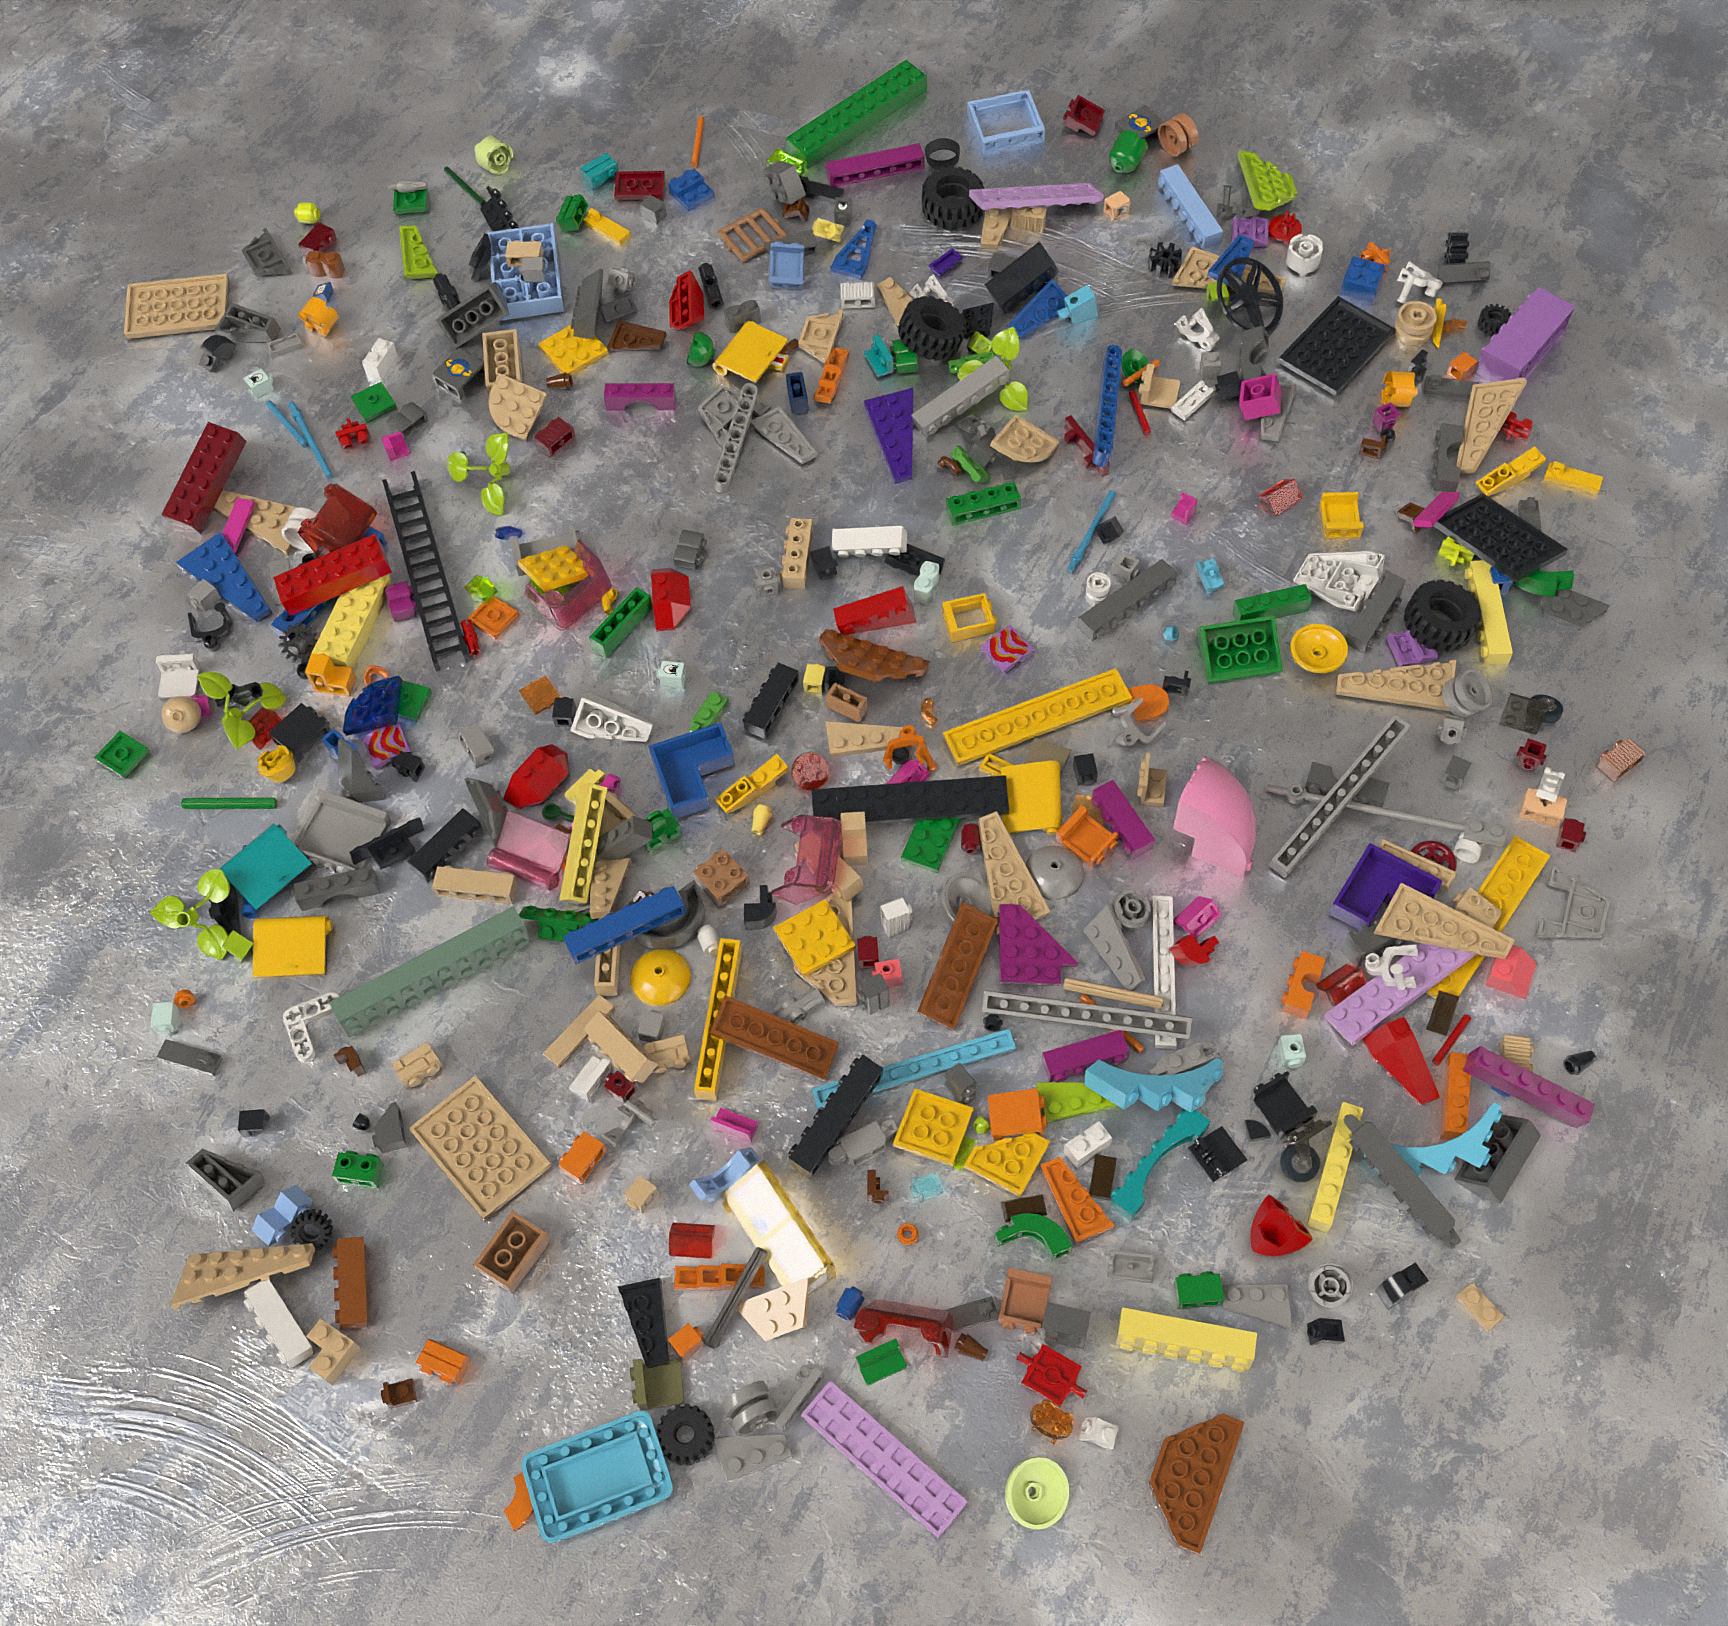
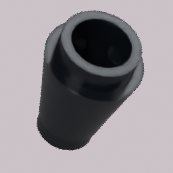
(1579, 1062)

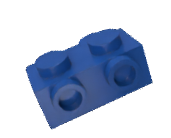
(690, 189)

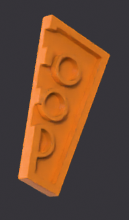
(1077, 1207)

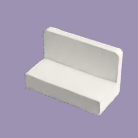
(591, 1077)

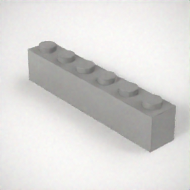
(961, 396)

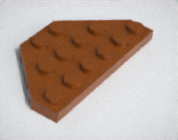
(868, 659)
(1192, 1475)

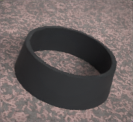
(942, 144)

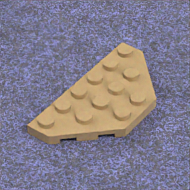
(837, 978)

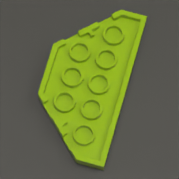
(1265, 182)

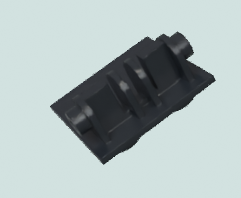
(979, 319)
(1217, 1154)

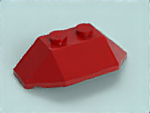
(686, 302)
(669, 597)
(537, 777)

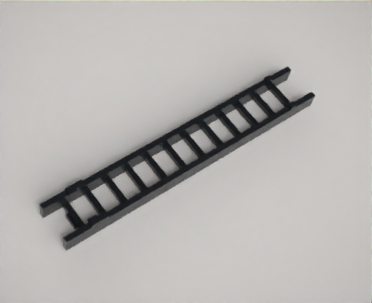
(414, 582)

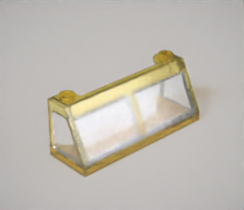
(778, 1228)

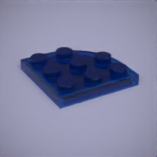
(374, 707)

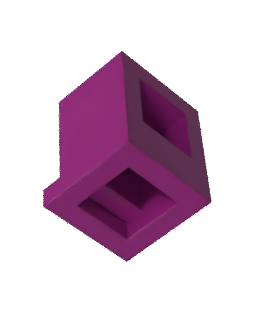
(1387, 420)

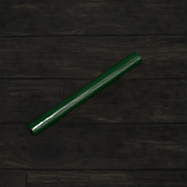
(464, 186)

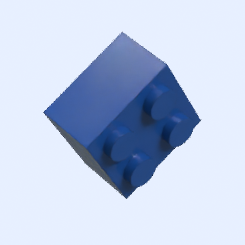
(1362, 279)

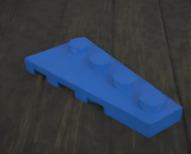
(1039, 309)

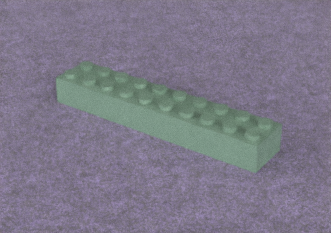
(430, 972)

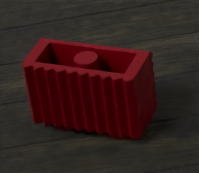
(318, 239)
(554, 436)

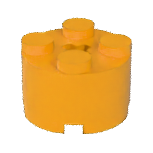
(318, 316)
(1399, 388)

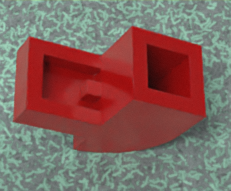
(1190, 952)

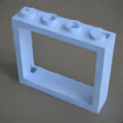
(1010, 139)

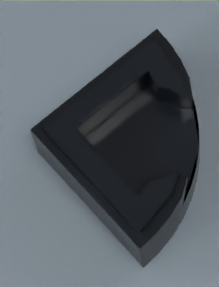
(1256, 1130)

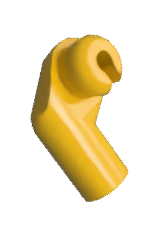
(608, 599)

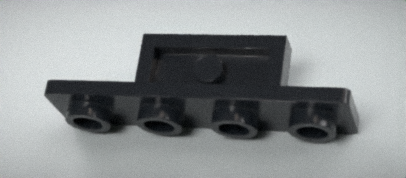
(496, 212)
(913, 559)
(390, 846)
(227, 912)

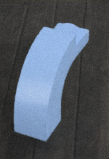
(714, 1185)

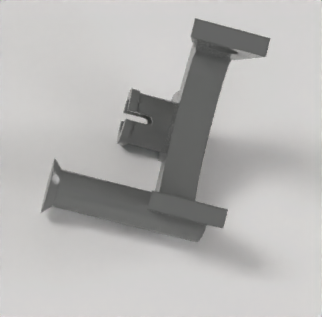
(1226, 209)

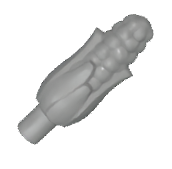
(408, 185)

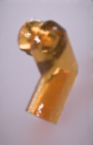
(1456, 323)
(926, 711)

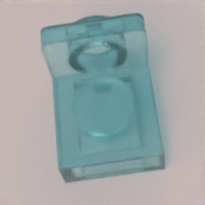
(925, 1187)

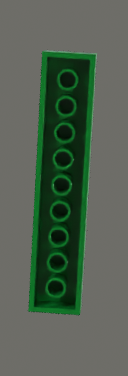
(857, 113)

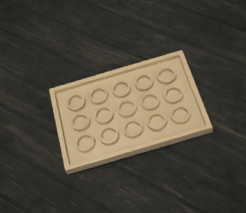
(175, 305)
(480, 1147)

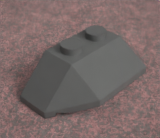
(489, 807)

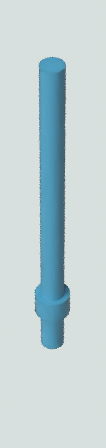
(299, 418)
(1077, 556)

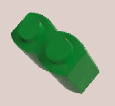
(903, 359)

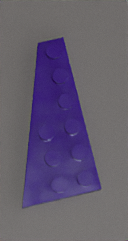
(894, 430)

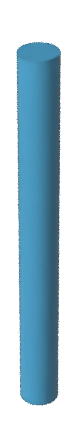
(286, 423)

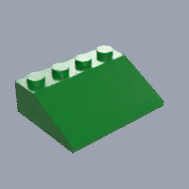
(1240, 648)

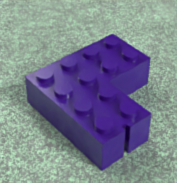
(1375, 883)

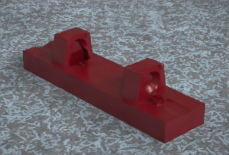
(1077, 435)

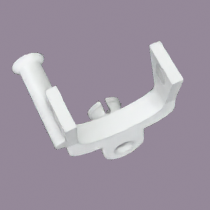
(1420, 278)
(931, 283)
(1206, 338)
(1380, 966)

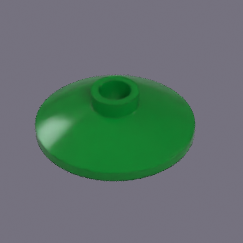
(1132, 362)

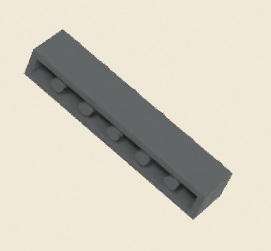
(1127, 600)

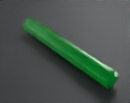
(229, 803)

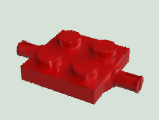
(1051, 1375)

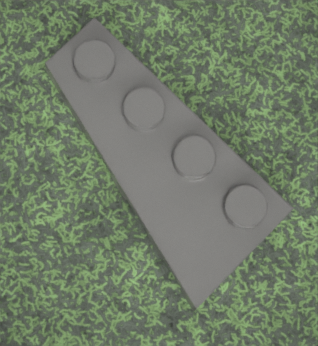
(1273, 424)
(782, 432)
(1109, 941)

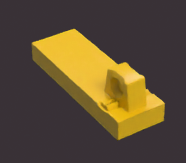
(606, 227)
(1573, 478)

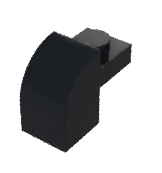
(214, 349)
(824, 562)
(761, 914)
(1400, 1285)

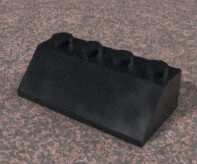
(1021, 278)

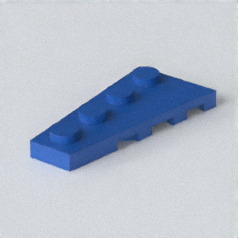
(1239, 248)

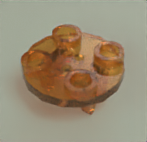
(1051, 1421)

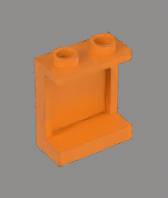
(1086, 837)
(1016, 1113)

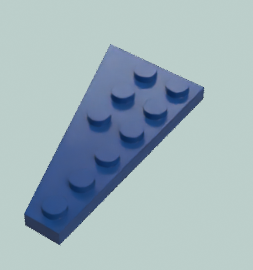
(222, 569)

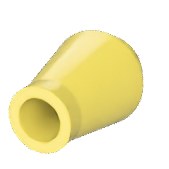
(761, 818)

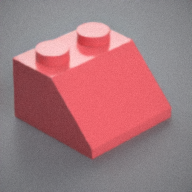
(1512, 973)

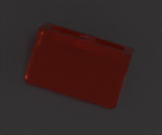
(1281, 495)
(1342, 983)
(691, 1240)

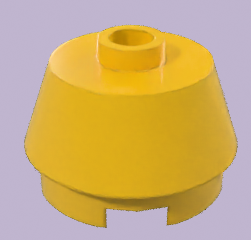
(277, 764)

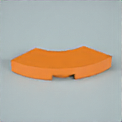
(521, 1507)

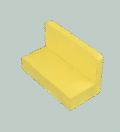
(589, 777)

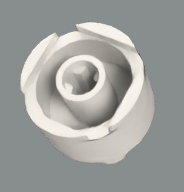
(1304, 253)

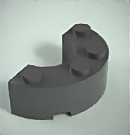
(679, 929)

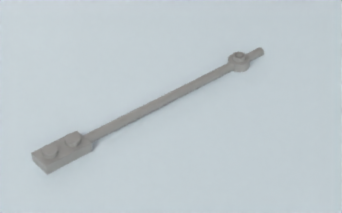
(1473, 830)

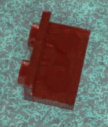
(263, 722)

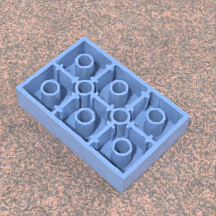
(523, 297)

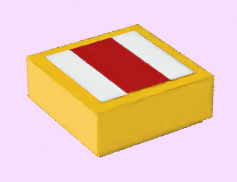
(779, 362)

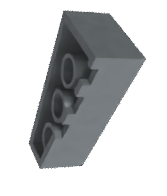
(1375, 612)

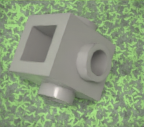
(621, 279)
(767, 582)
(1453, 723)

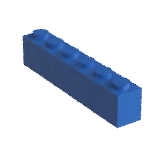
(624, 924)

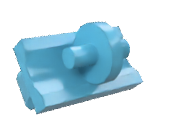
(1210, 575)

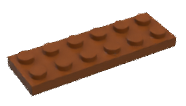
(957, 966)
(774, 1038)

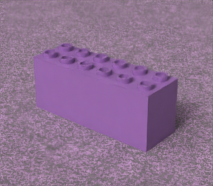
(1525, 337)

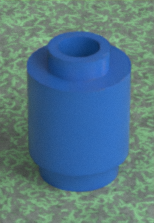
(849, 1303)

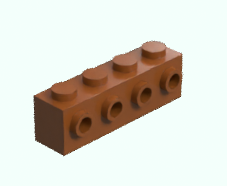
(351, 1283)

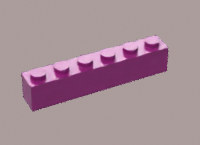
(875, 165)
(1529, 1087)

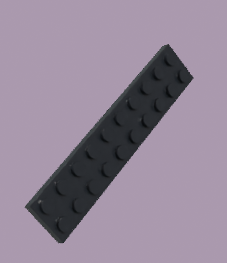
(915, 800)

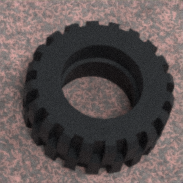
(951, 183)
(932, 328)
(1451, 600)

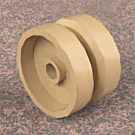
(1415, 323)

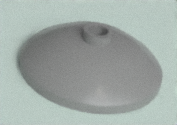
(1055, 882)
(968, 889)

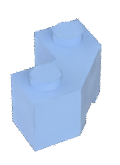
(276, 1223)

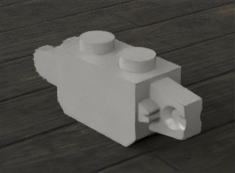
(1185, 1060)
(862, 1143)

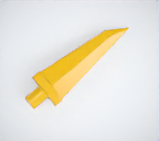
(1440, 310)

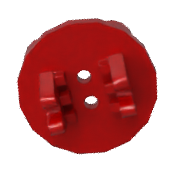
(1284, 227)

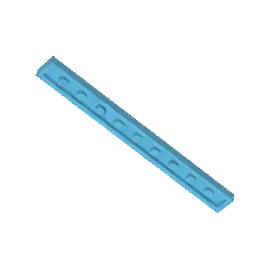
(931, 1063)

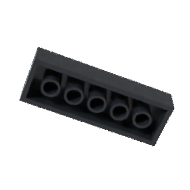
(835, 1117)

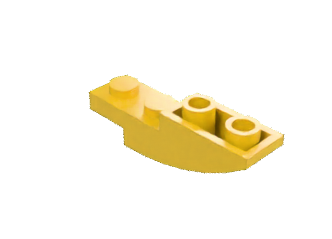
(1512, 473)
(753, 786)

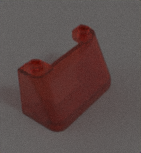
(339, 521)
(933, 1323)

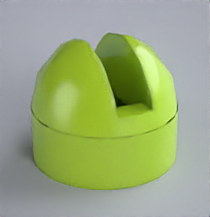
(981, 1126)

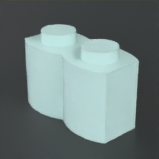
(926, 583)

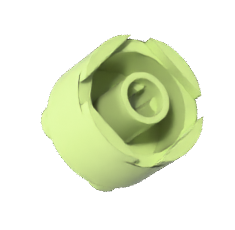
(493, 155)

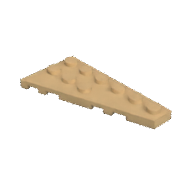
(1486, 413)
(1006, 871)
(231, 1270)

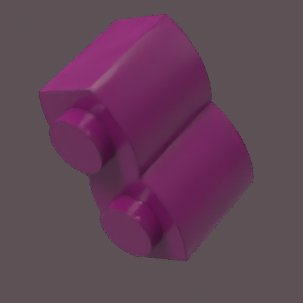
(401, 601)

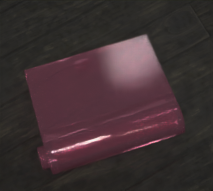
(530, 851)

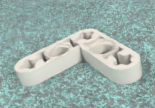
(300, 1023)

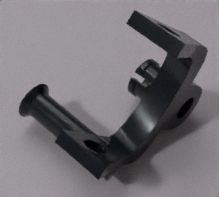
(211, 638)

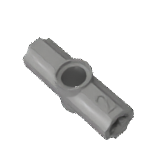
(796, 1009)

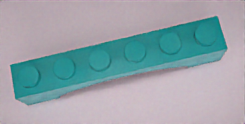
(1129, 1198)

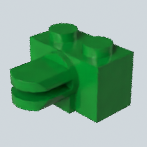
(664, 829)

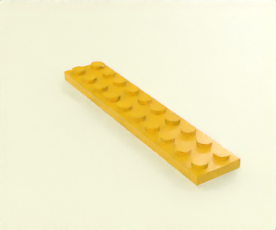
(1036, 717)
(1505, 890)

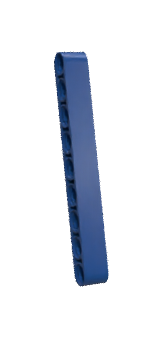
(1107, 406)

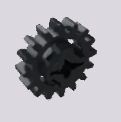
(297, 635)

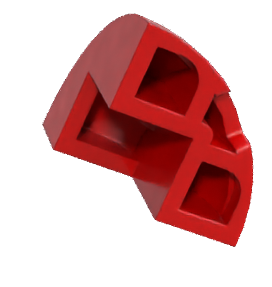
(1276, 1231)

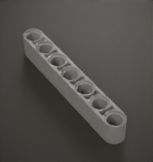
(732, 444)

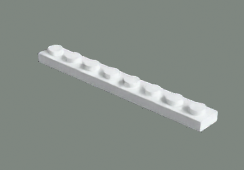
(1163, 961)

